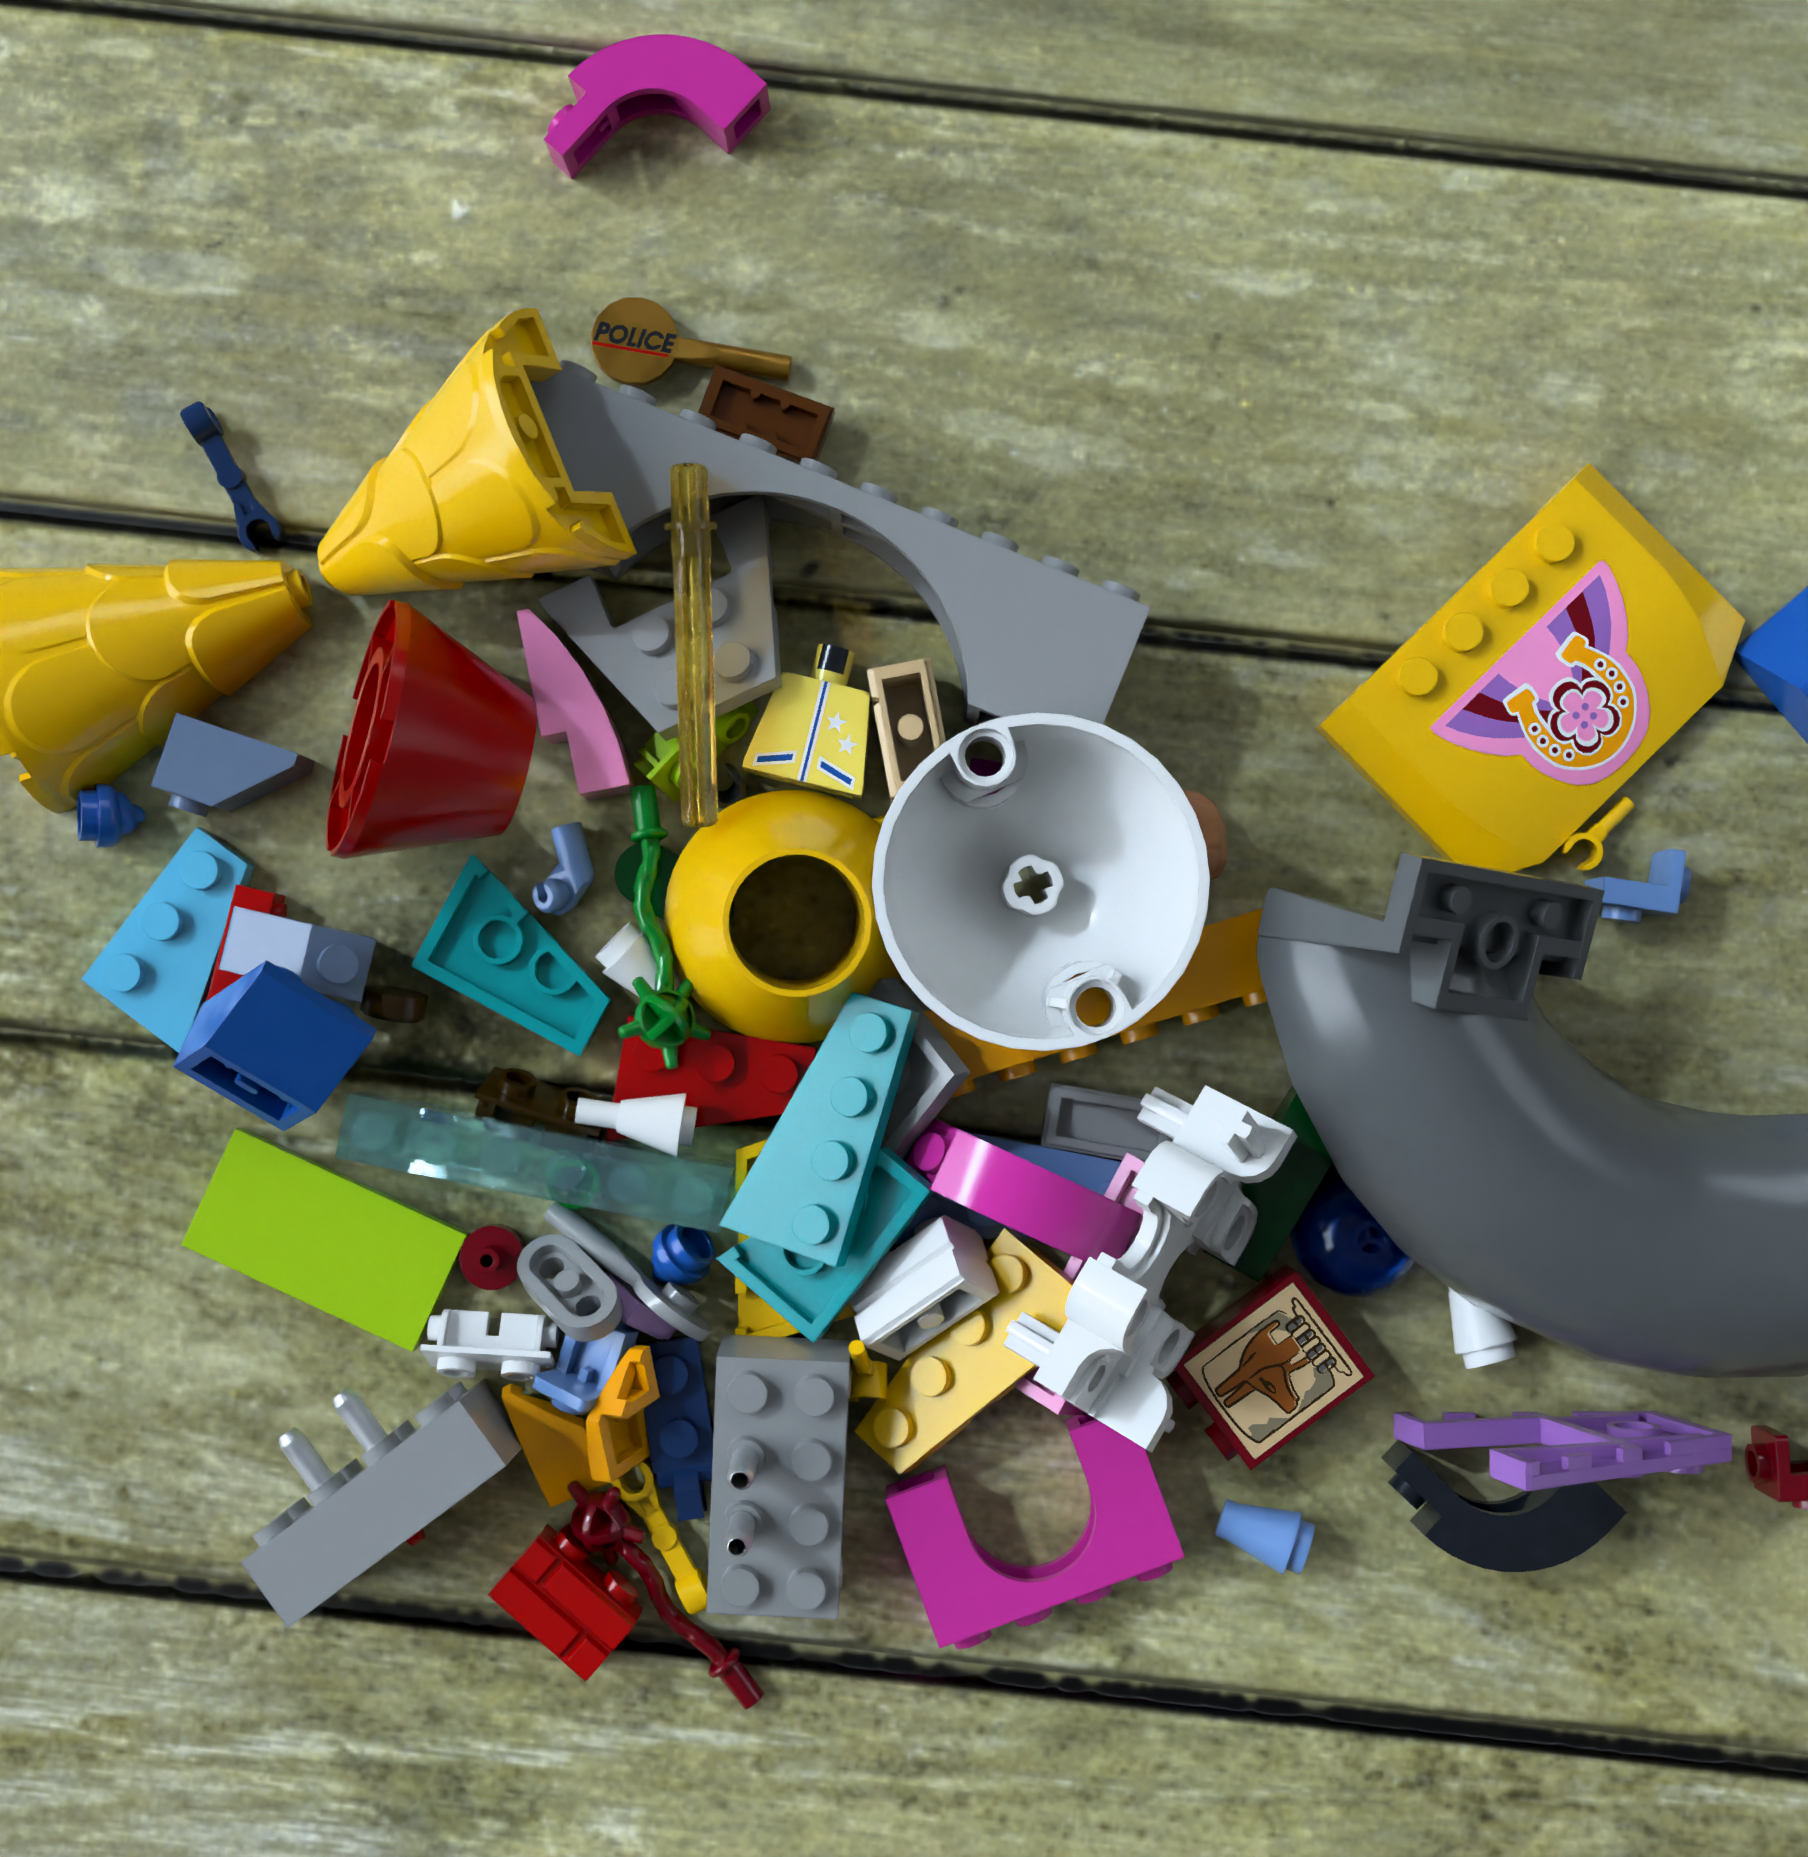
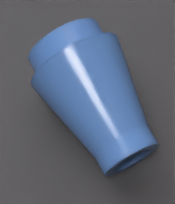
(1268, 1534)

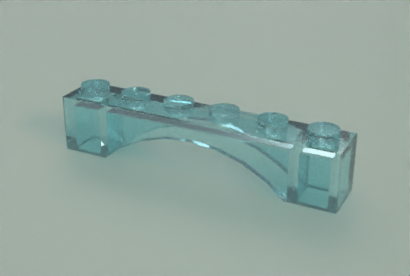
(535, 1161)

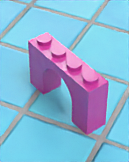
(975, 1592)

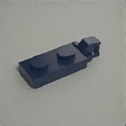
(681, 1423)

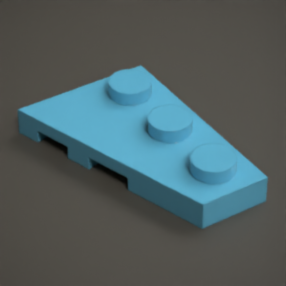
(170, 943)

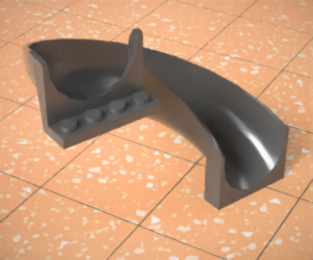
(1515, 1157)

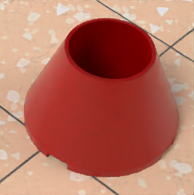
(430, 745)

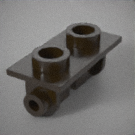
(521, 1099)

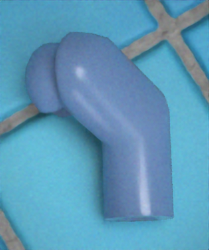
(570, 876)

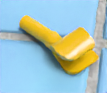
(1598, 833)
(868, 1376)

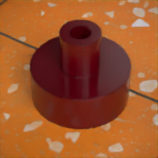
(502, 1245)

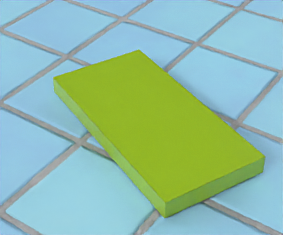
(325, 1239)

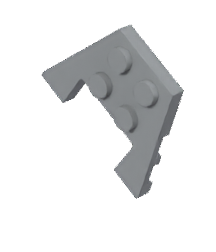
(642, 652)

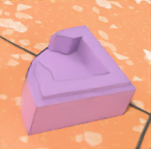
(638, 1314)

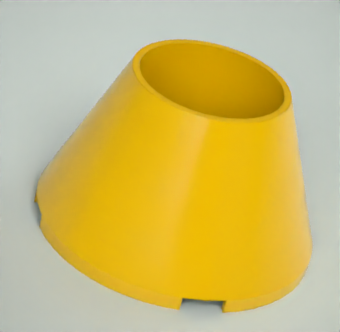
(701, 901)

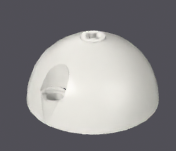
(1117, 864)

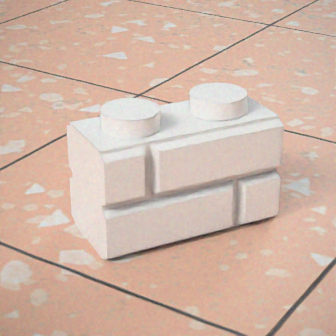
(923, 1287)

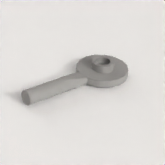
(668, 1301)

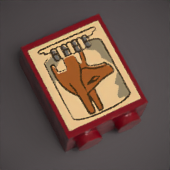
(1268, 1368)

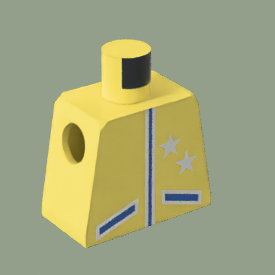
(815, 729)

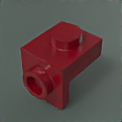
(1771, 1469)

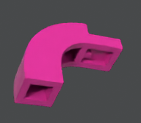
(651, 78)
(1021, 1194)

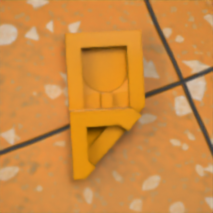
(617, 1422)
(552, 1444)

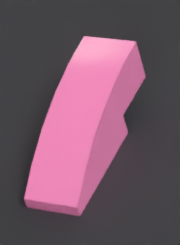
(574, 712)

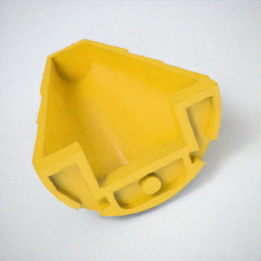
(474, 486)
(115, 650)

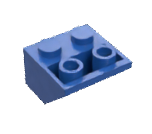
(273, 1045)

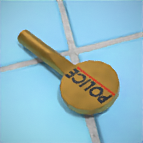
(639, 344)

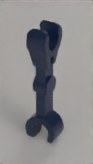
(248, 510)

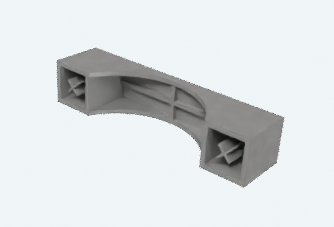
(1017, 626)

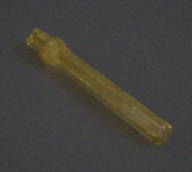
(694, 642)

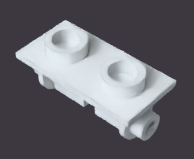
(467, 1347)

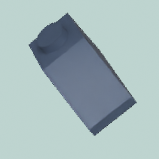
(221, 768)
(322, 956)

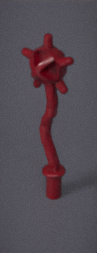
(606, 1528)

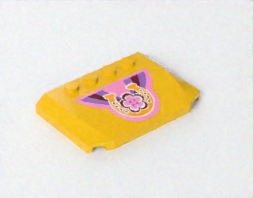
(1540, 682)

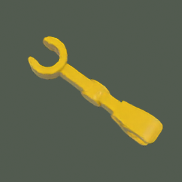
(647, 1503)

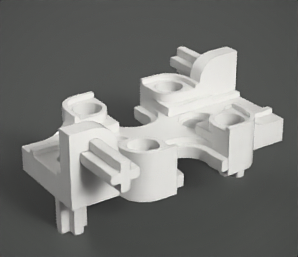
(1116, 1324)

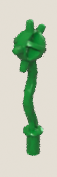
(664, 1015)

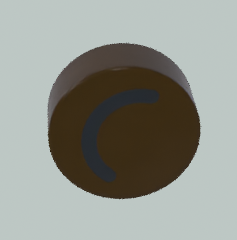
(394, 1004)

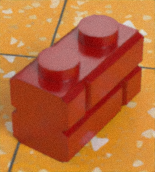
(568, 1600)

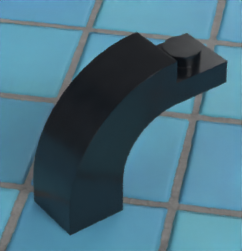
(1507, 1534)

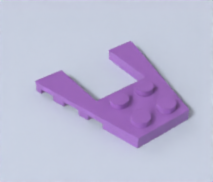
(1576, 1448)

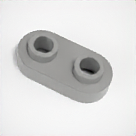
(573, 1291)

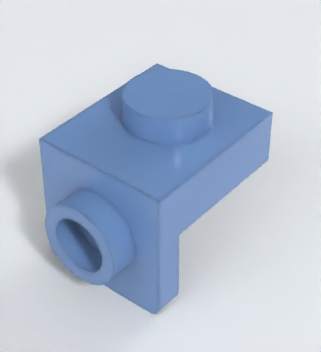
(1666, 889)
(584, 1369)

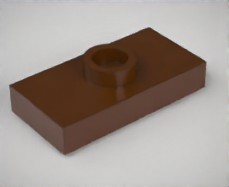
(771, 413)

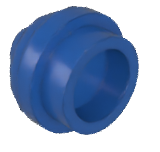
(106, 815)
(682, 1255)

